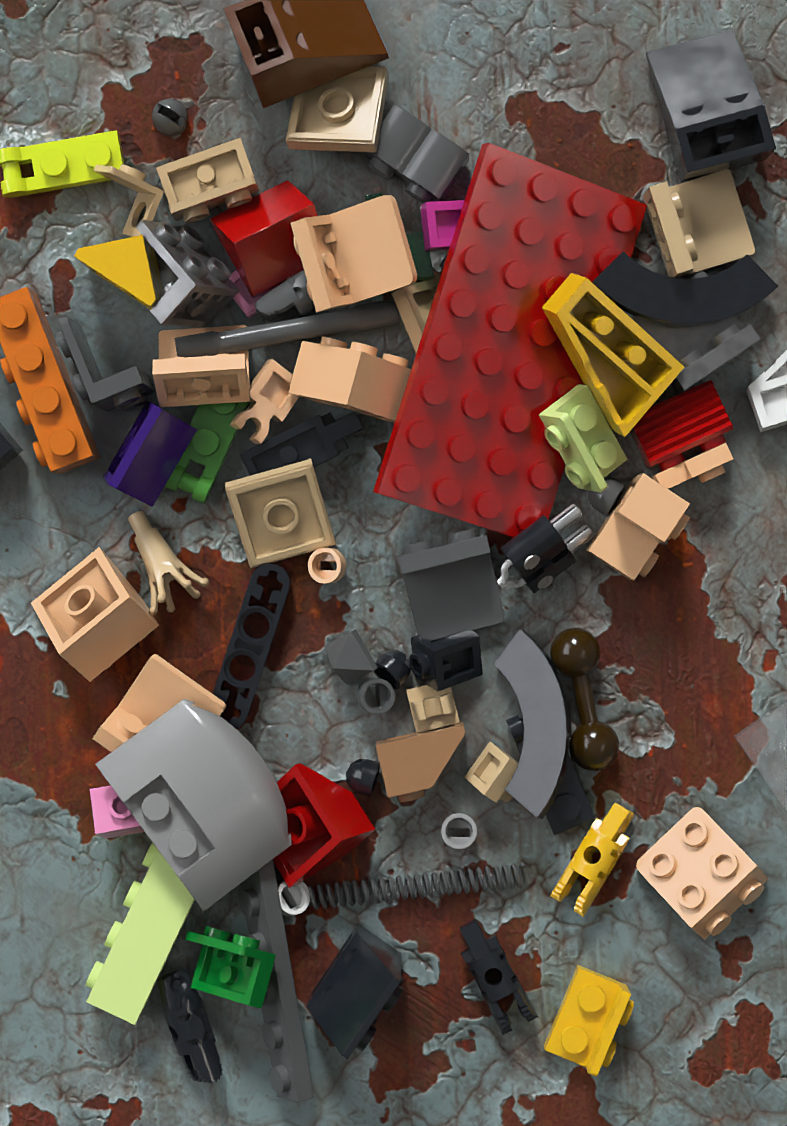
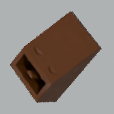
(302, 43)

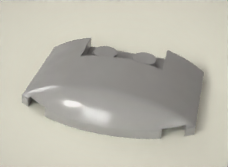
(201, 799)

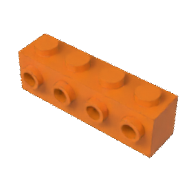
(44, 384)

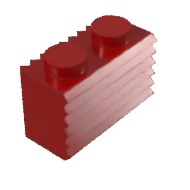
(681, 424)

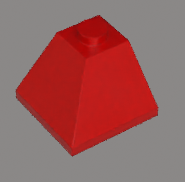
(322, 823)

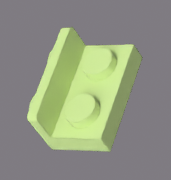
(582, 438)

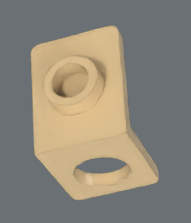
(146, 196)

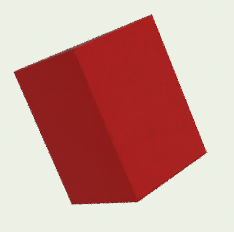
(261, 236)

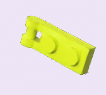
(59, 163)

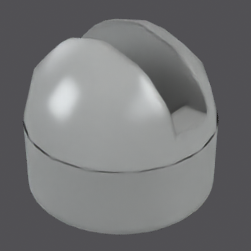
(459, 822)

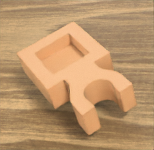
(268, 400)
(705, 466)

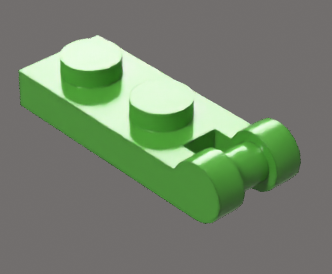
(207, 448)

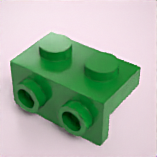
(231, 968)

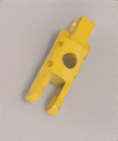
(610, 840)

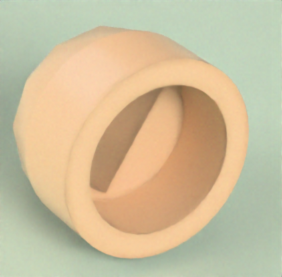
(329, 555)

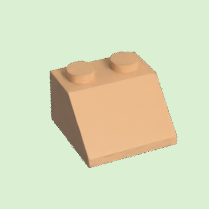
(93, 615)

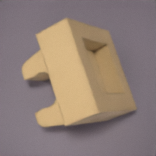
(432, 708)
(492, 773)

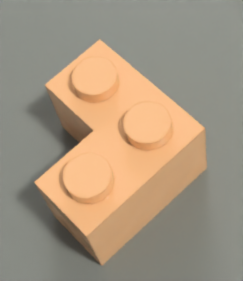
(350, 378)
(636, 525)

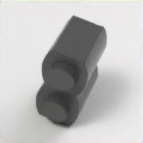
(417, 156)

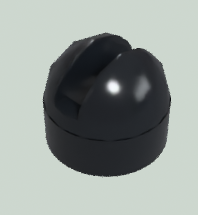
(393, 668)
(363, 776)

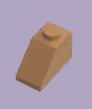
(416, 760)

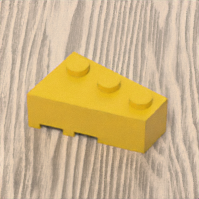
(610, 352)

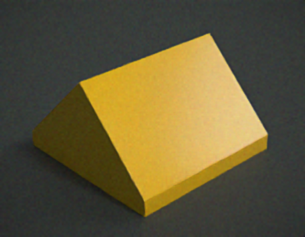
(127, 265)

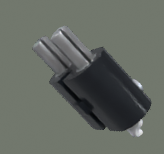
(540, 551)

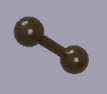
(593, 742)

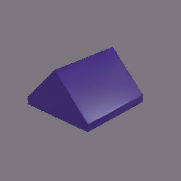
(149, 454)

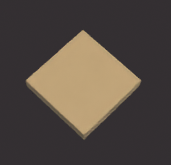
(340, 113)
(280, 513)

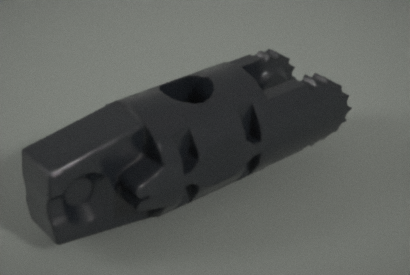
(489, 954)
(189, 1026)

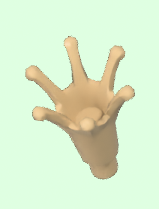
(161, 564)

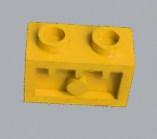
(589, 1020)

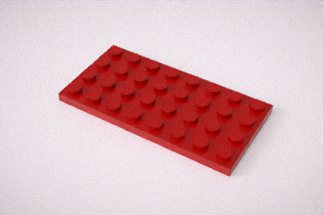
(489, 356)

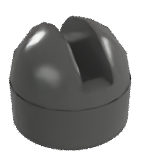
(164, 124)
(607, 499)
(384, 695)

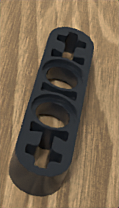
(255, 648)

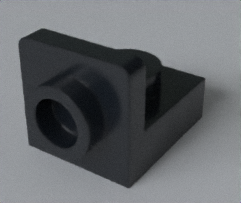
(446, 660)

